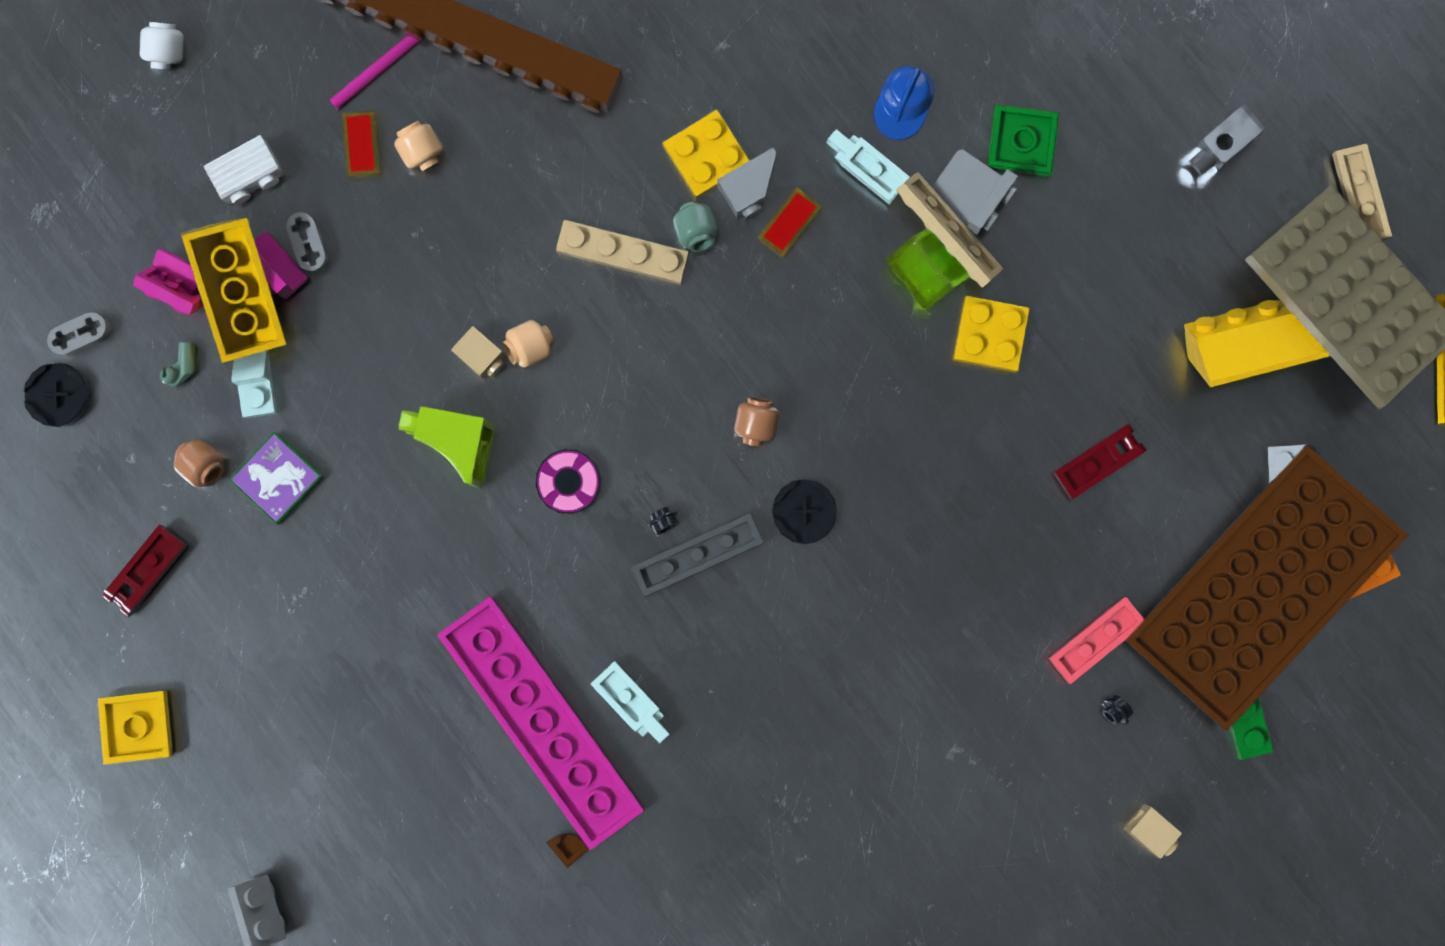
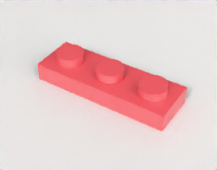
(1096, 640)

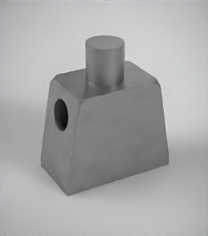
(1235, 132)

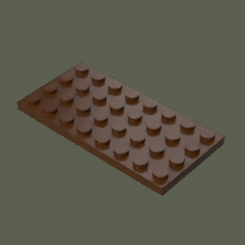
(1266, 587)

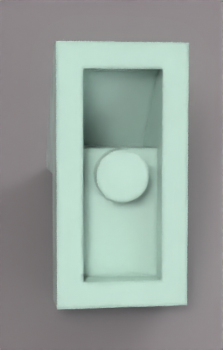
(254, 385)

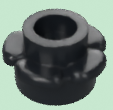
(663, 520)
(1117, 710)

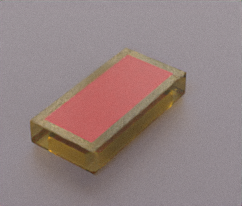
(361, 144)
(789, 222)

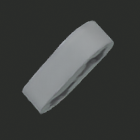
(300, 245)
(75, 328)

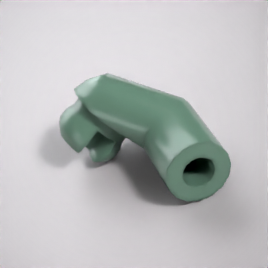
(182, 368)

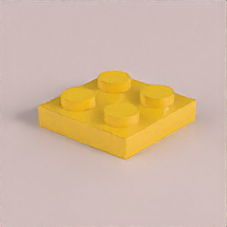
(705, 153)
(991, 334)
(135, 727)

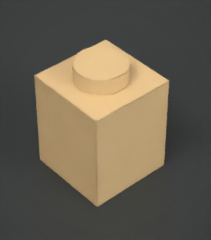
(479, 353)
(1153, 832)

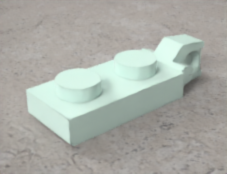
(868, 165)
(630, 702)

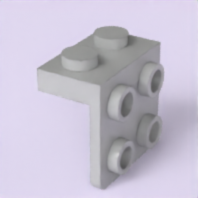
(974, 190)

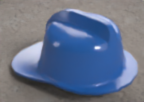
(904, 102)

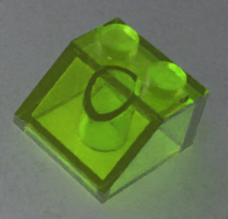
(927, 269)

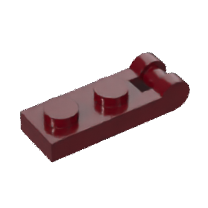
(1098, 462)
(145, 569)

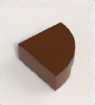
(568, 847)

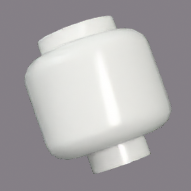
(161, 45)

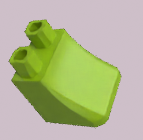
(457, 436)

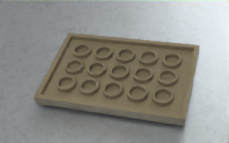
(1353, 296)

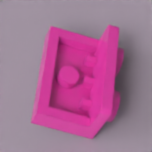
(279, 268)
(171, 282)

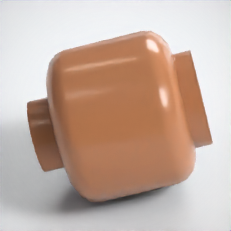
(756, 421)
(198, 463)

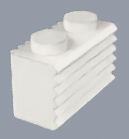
(244, 171)

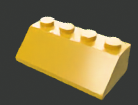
(233, 288)
(1249, 343)

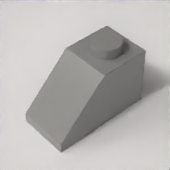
(748, 185)

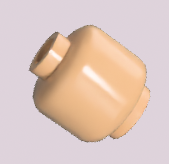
(418, 145)
(528, 343)

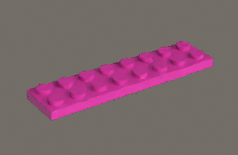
(540, 722)

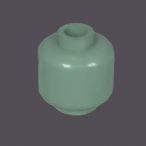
(695, 226)

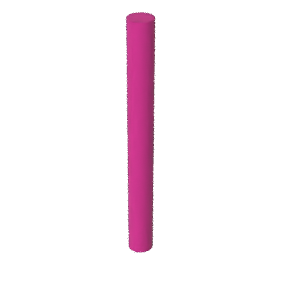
(373, 71)

